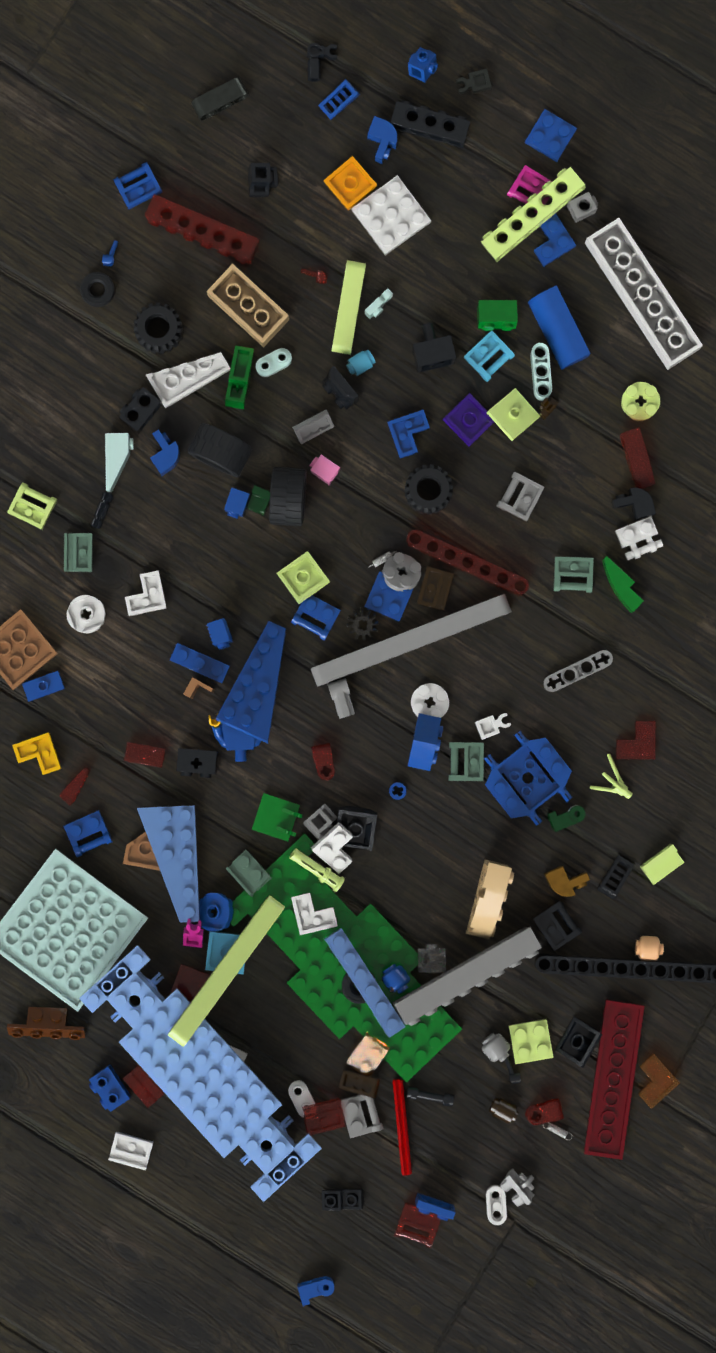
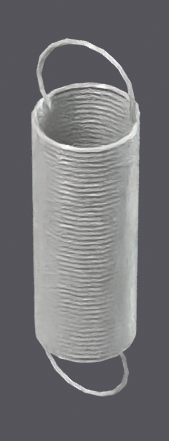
(380, 560)
(557, 1130)

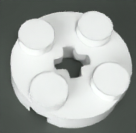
(91, 604)
(425, 692)

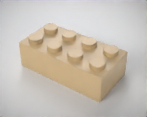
(248, 305)

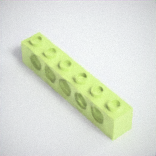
(559, 200)

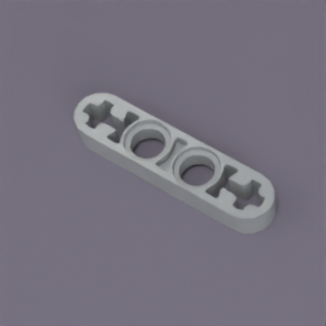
(579, 673)

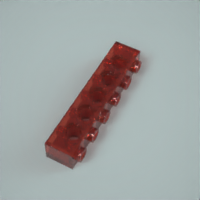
(159, 206)

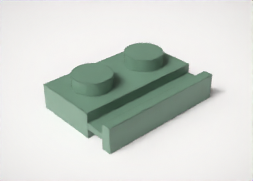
(78, 552)
(248, 873)

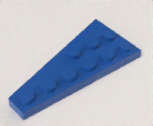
(254, 692)

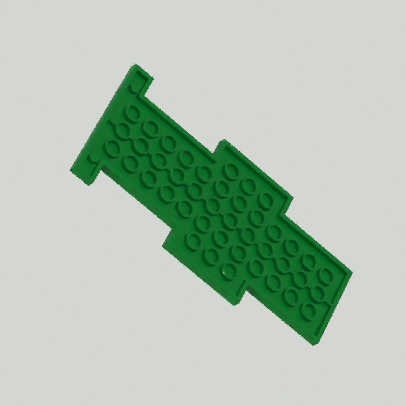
(322, 974)

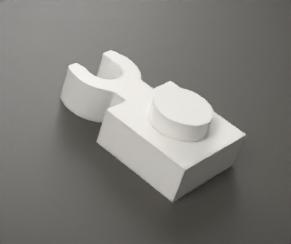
(489, 726)

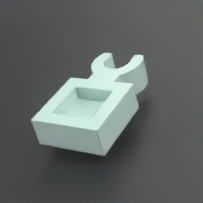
(376, 307)

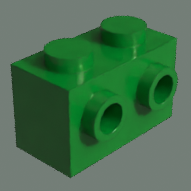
(497, 315)

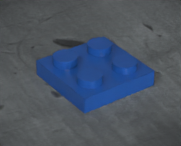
(550, 135)
(386, 600)
(428, 1204)

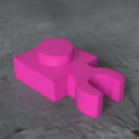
(193, 934)

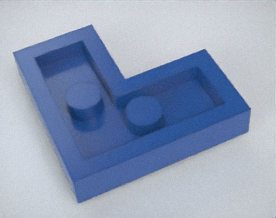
(558, 241)
(402, 431)

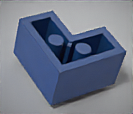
(425, 742)

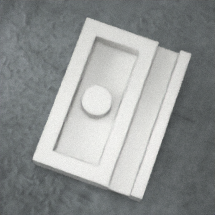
(131, 1150)

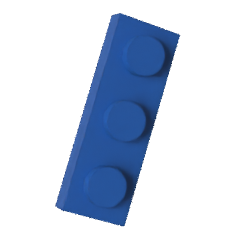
(199, 663)

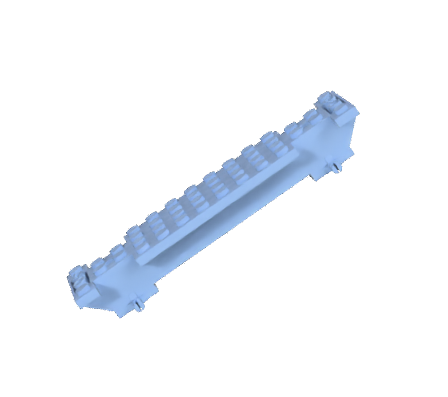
(202, 1077)

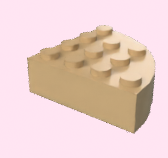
(489, 899)

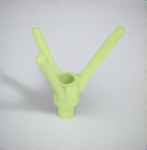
(618, 786)

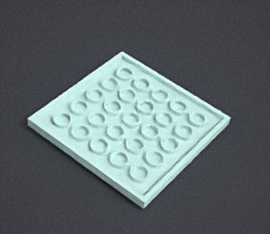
(67, 929)

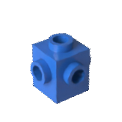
(422, 64)

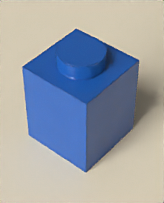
(236, 503)

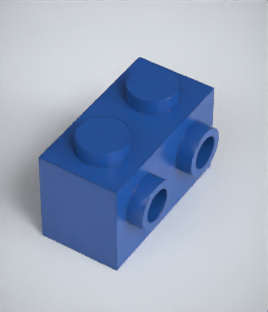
(109, 1088)

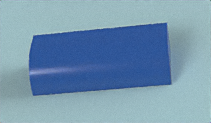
(559, 327)

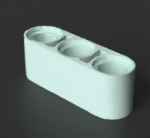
(541, 362)

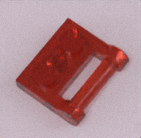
(412, 1217)

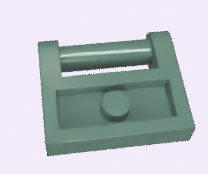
(573, 568)
(472, 761)

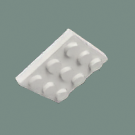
(391, 215)

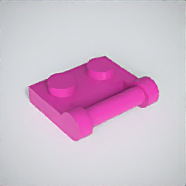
(531, 181)

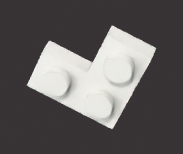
(151, 598)
(330, 846)
(310, 920)

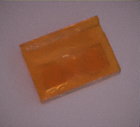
(368, 1055)

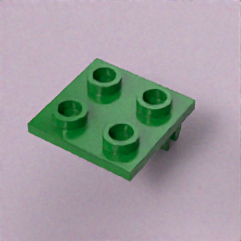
(276, 817)

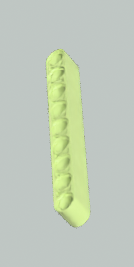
(226, 971)

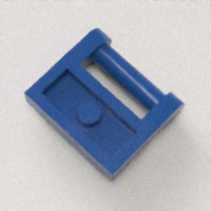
(139, 191)
(320, 611)
(85, 827)

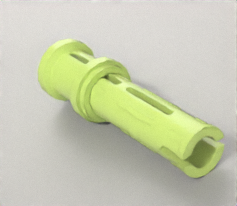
(325, 874)

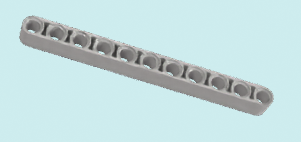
(411, 640)

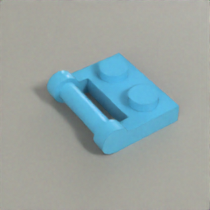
(484, 351)

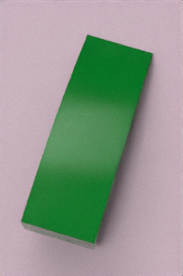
(239, 377)
(621, 585)

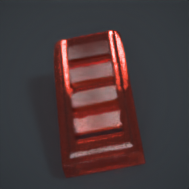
(71, 792)

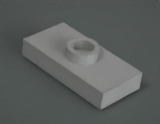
(313, 426)

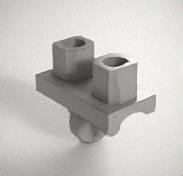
(521, 1185)

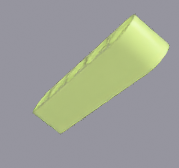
(348, 307)

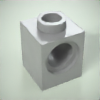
(579, 214)

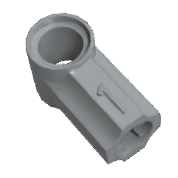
(340, 694)

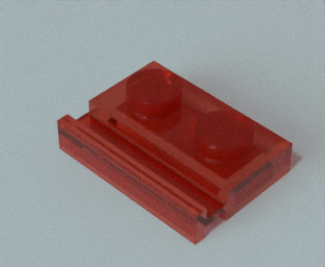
(323, 1116)

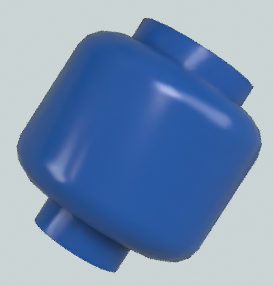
(395, 979)

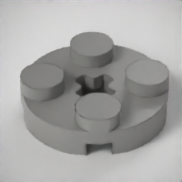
(406, 563)

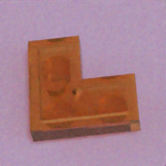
(662, 1081)

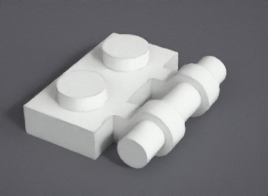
(637, 532)

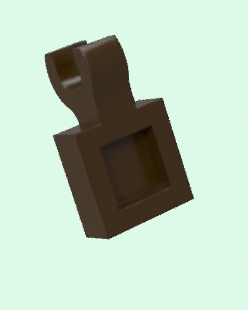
(547, 407)

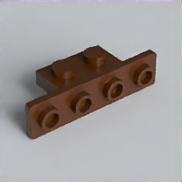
(46, 1023)

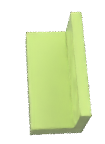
(662, 864)

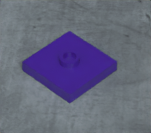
(468, 419)

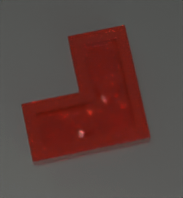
(642, 747)

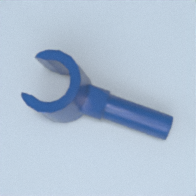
(108, 260)

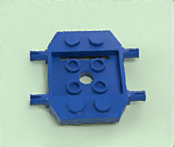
(541, 786)

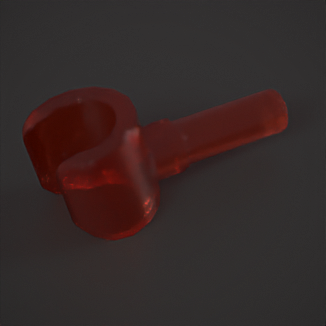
(321, 277)

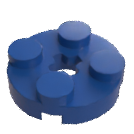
(224, 908)

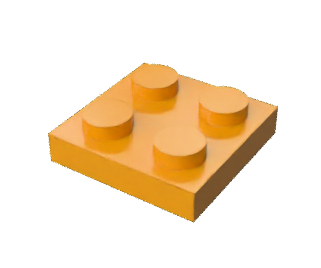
(350, 183)

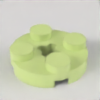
(633, 409)

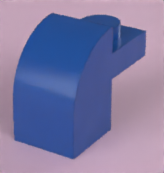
(385, 134)
(168, 456)

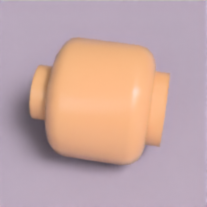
(648, 948)

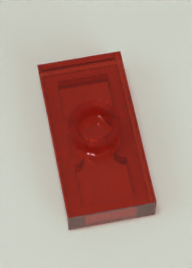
(144, 754)

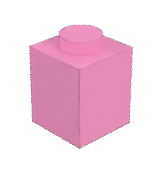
(324, 469)

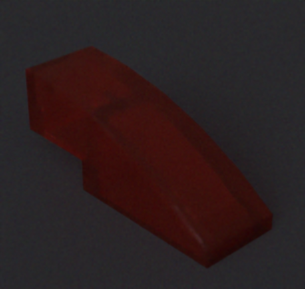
(637, 458)

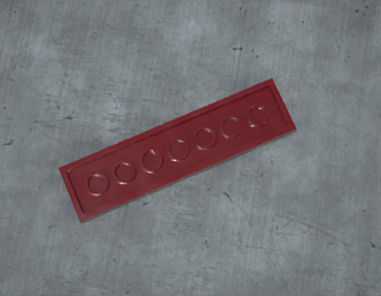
(613, 1079)

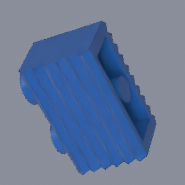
(219, 633)

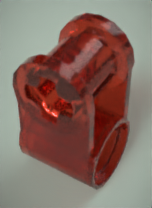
(323, 758)
(548, 1112)

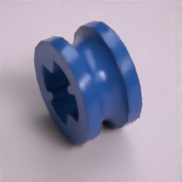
(396, 797)

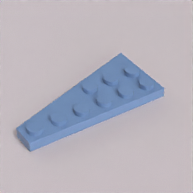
(175, 848)

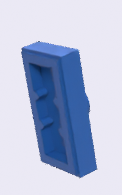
(43, 686)

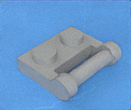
(526, 500)
(355, 1117)

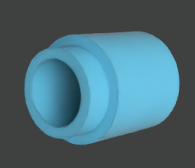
(360, 362)

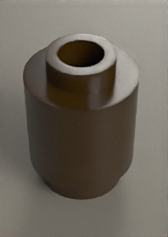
(503, 1110)

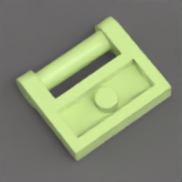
(29, 512)

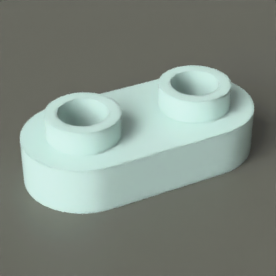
(274, 363)

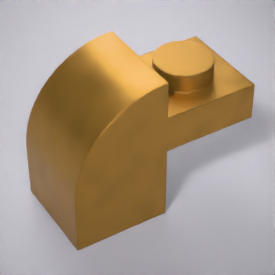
(562, 885)

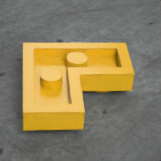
(39, 747)

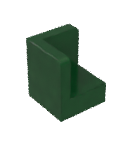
(259, 500)

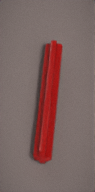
(402, 1129)

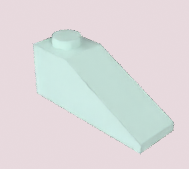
(117, 454)

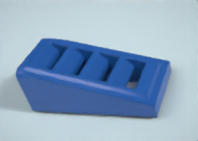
(340, 89)

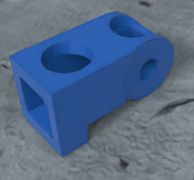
(315, 1287)

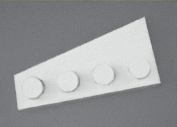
(180, 381)

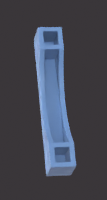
(364, 982)

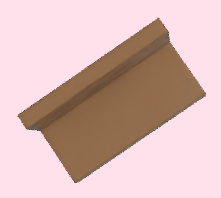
(193, 686)

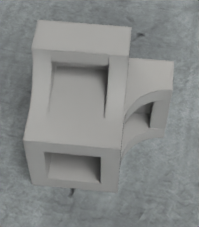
(320, 821)

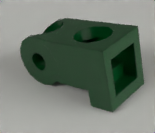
(574, 815)

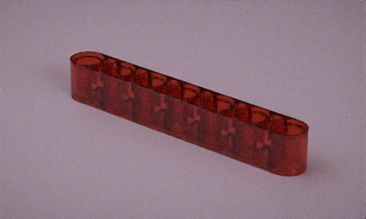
(474, 570)

